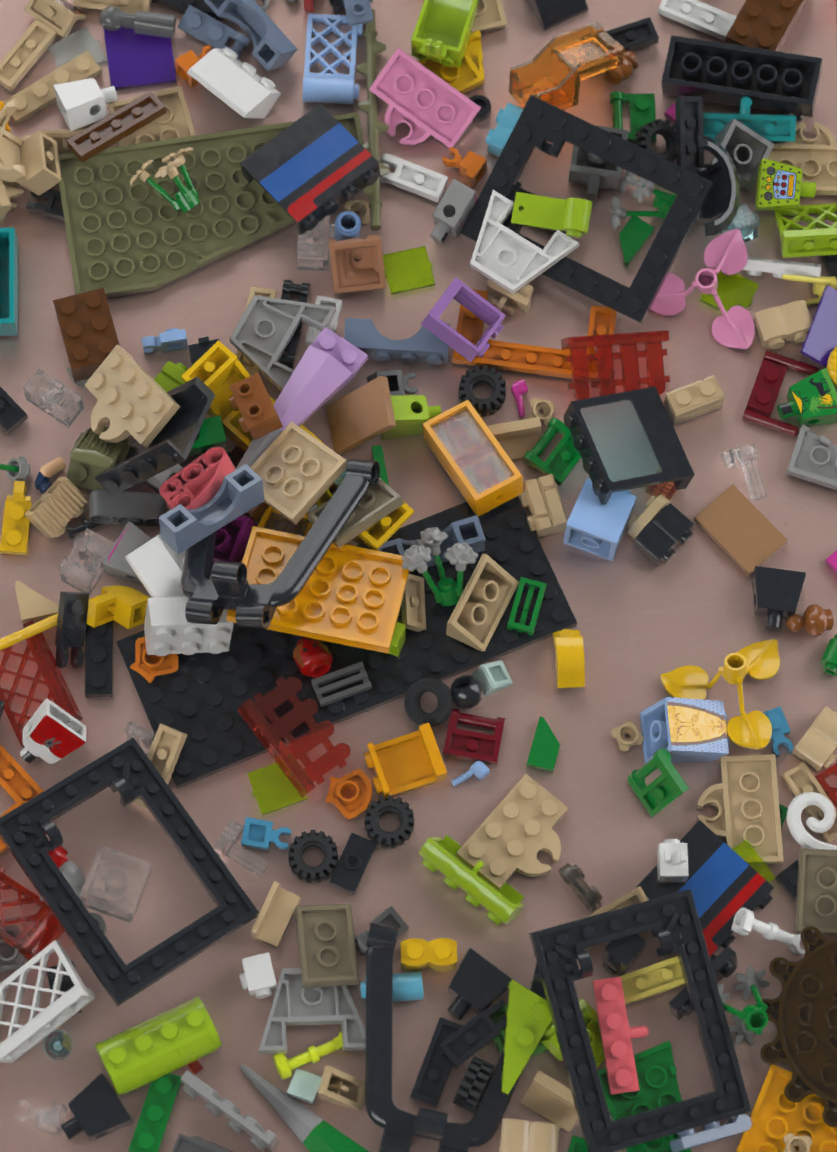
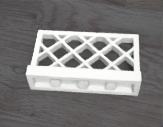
(49, 1018)

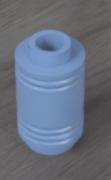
(347, 226)

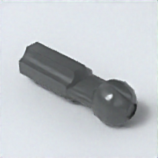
(142, 22)

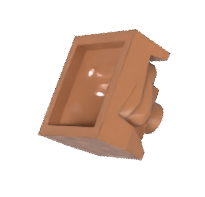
(357, 264)

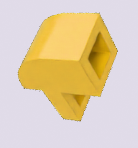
(118, 604)
(569, 658)

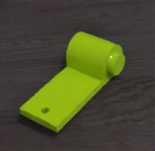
(553, 213)

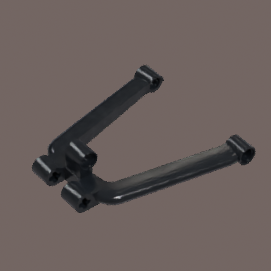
(258, 602)
(428, 1124)

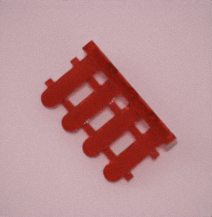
(604, 359)
(271, 735)

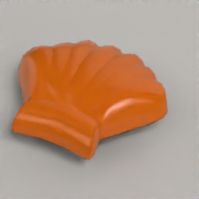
(152, 665)
(351, 793)

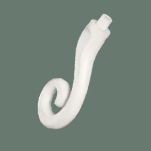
(796, 827)

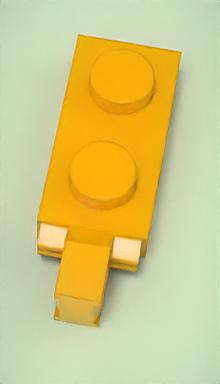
(15, 525)

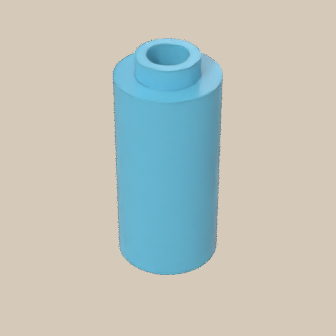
(405, 987)

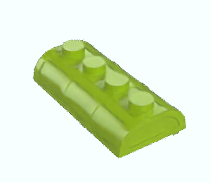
(441, 855)
(158, 1046)

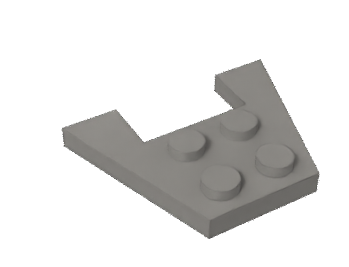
(269, 327)
(310, 1006)

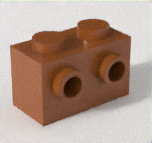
(255, 406)

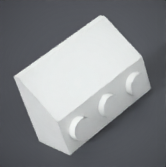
(235, 83)
(158, 568)

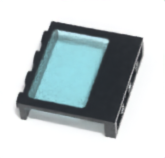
(627, 442)

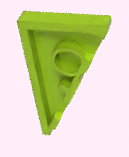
(526, 1024)

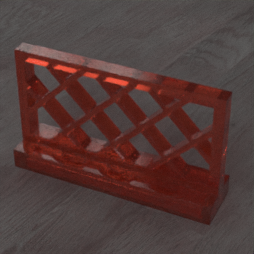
(53, 680)

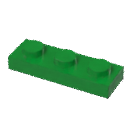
(155, 1114)

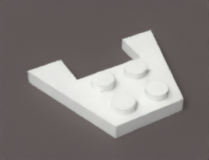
(508, 256)

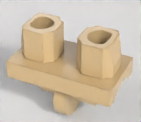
(503, 297)

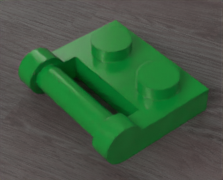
(640, 112)
(561, 459)
(663, 789)

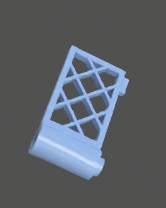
(330, 85)

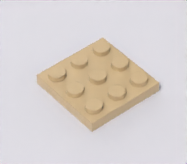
(172, 125)
(297, 472)

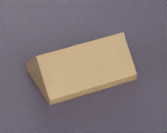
(482, 604)

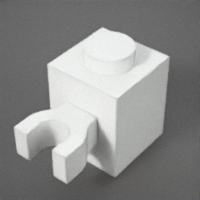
(672, 861)

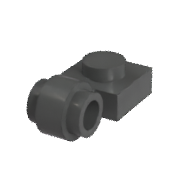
(388, 917)

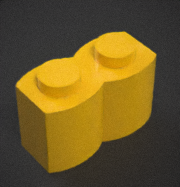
(436, 955)

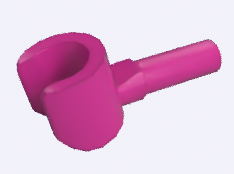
(518, 389)

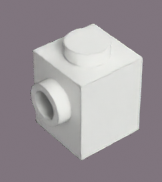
(258, 976)

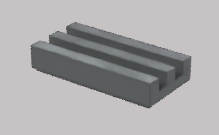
(339, 674)

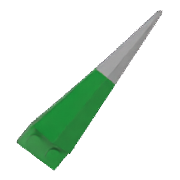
(309, 1128)

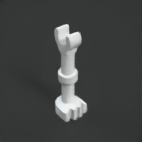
(745, 921)

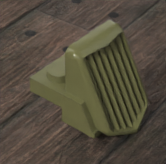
(93, 457)

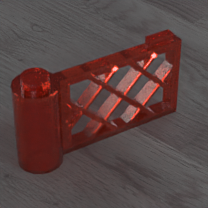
(42, 926)

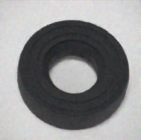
(413, 707)

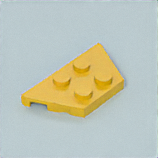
(471, 71)

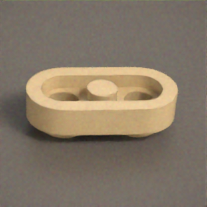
(653, 508)

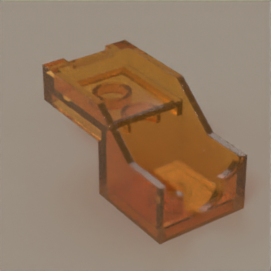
(563, 63)

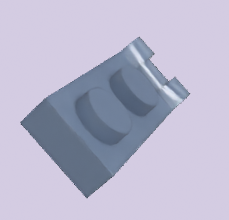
(211, 31)
(711, 1133)

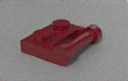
(471, 744)

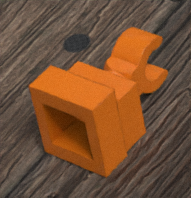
(186, 61)
(470, 167)

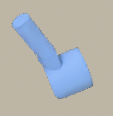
(478, 769)

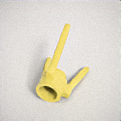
(818, 285)

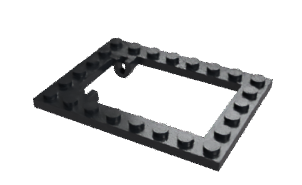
(545, 123)
(134, 777)
(679, 930)

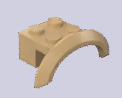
(28, 162)

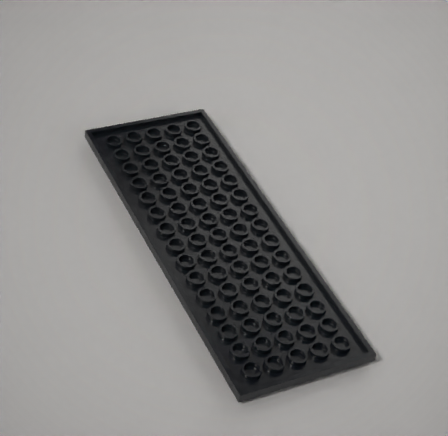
(211, 687)

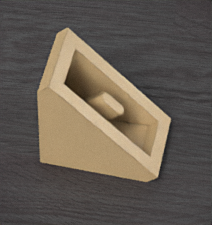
(33, 604)
(341, 1089)

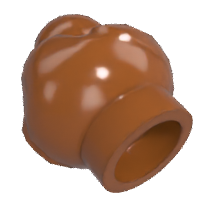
(623, 72)
(814, 620)

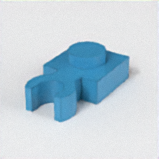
(779, 730)
(260, 833)

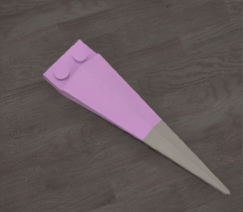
(318, 376)

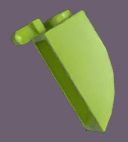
(443, 31)

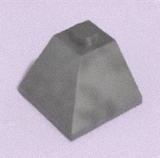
(745, 149)

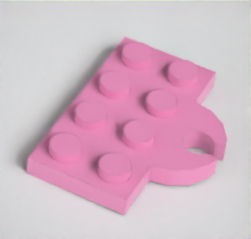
(422, 102)

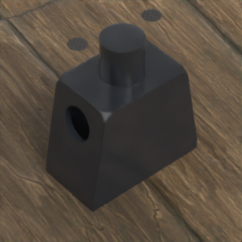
(776, 594)
(476, 985)
(96, 1111)

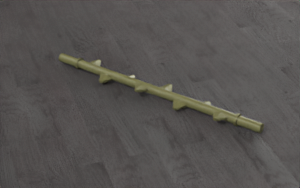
(375, 127)

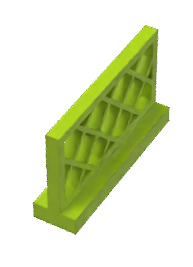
(807, 240)

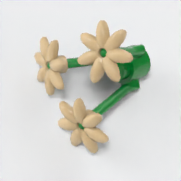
(187, 196)

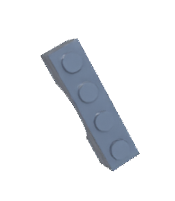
(269, 42)
(420, 347)
(237, 495)
(461, 531)

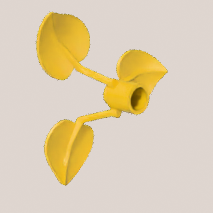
(758, 660)

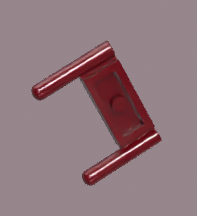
(767, 389)

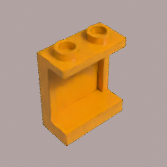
(406, 762)

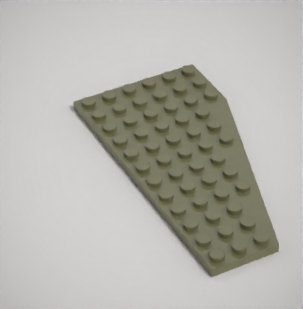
(135, 238)

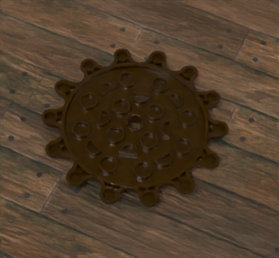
(807, 1021)

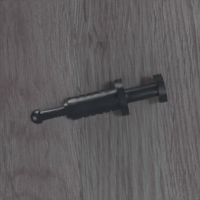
(85, 524)

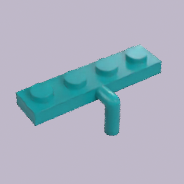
(766, 125)

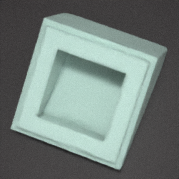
(493, 677)
(304, 1086)

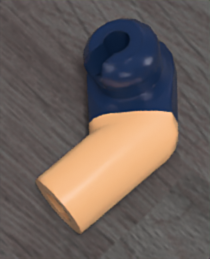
(46, 471)

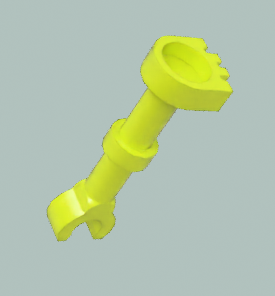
(285, 1066)

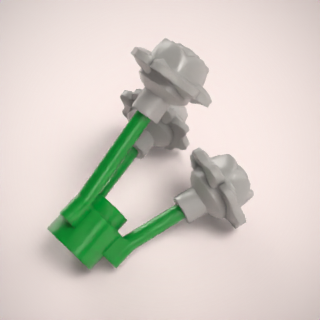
(447, 591)

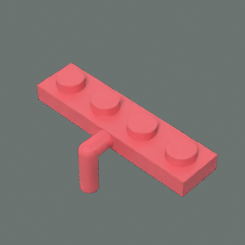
(616, 1035)

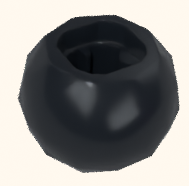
(467, 692)

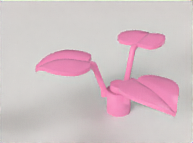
(723, 254)

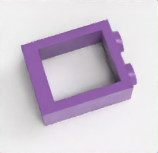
(475, 304)

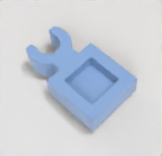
(168, 341)

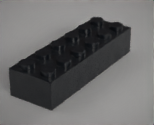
(730, 71)

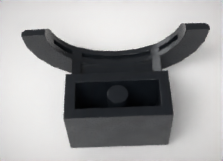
(723, 198)

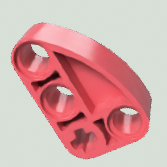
(198, 480)

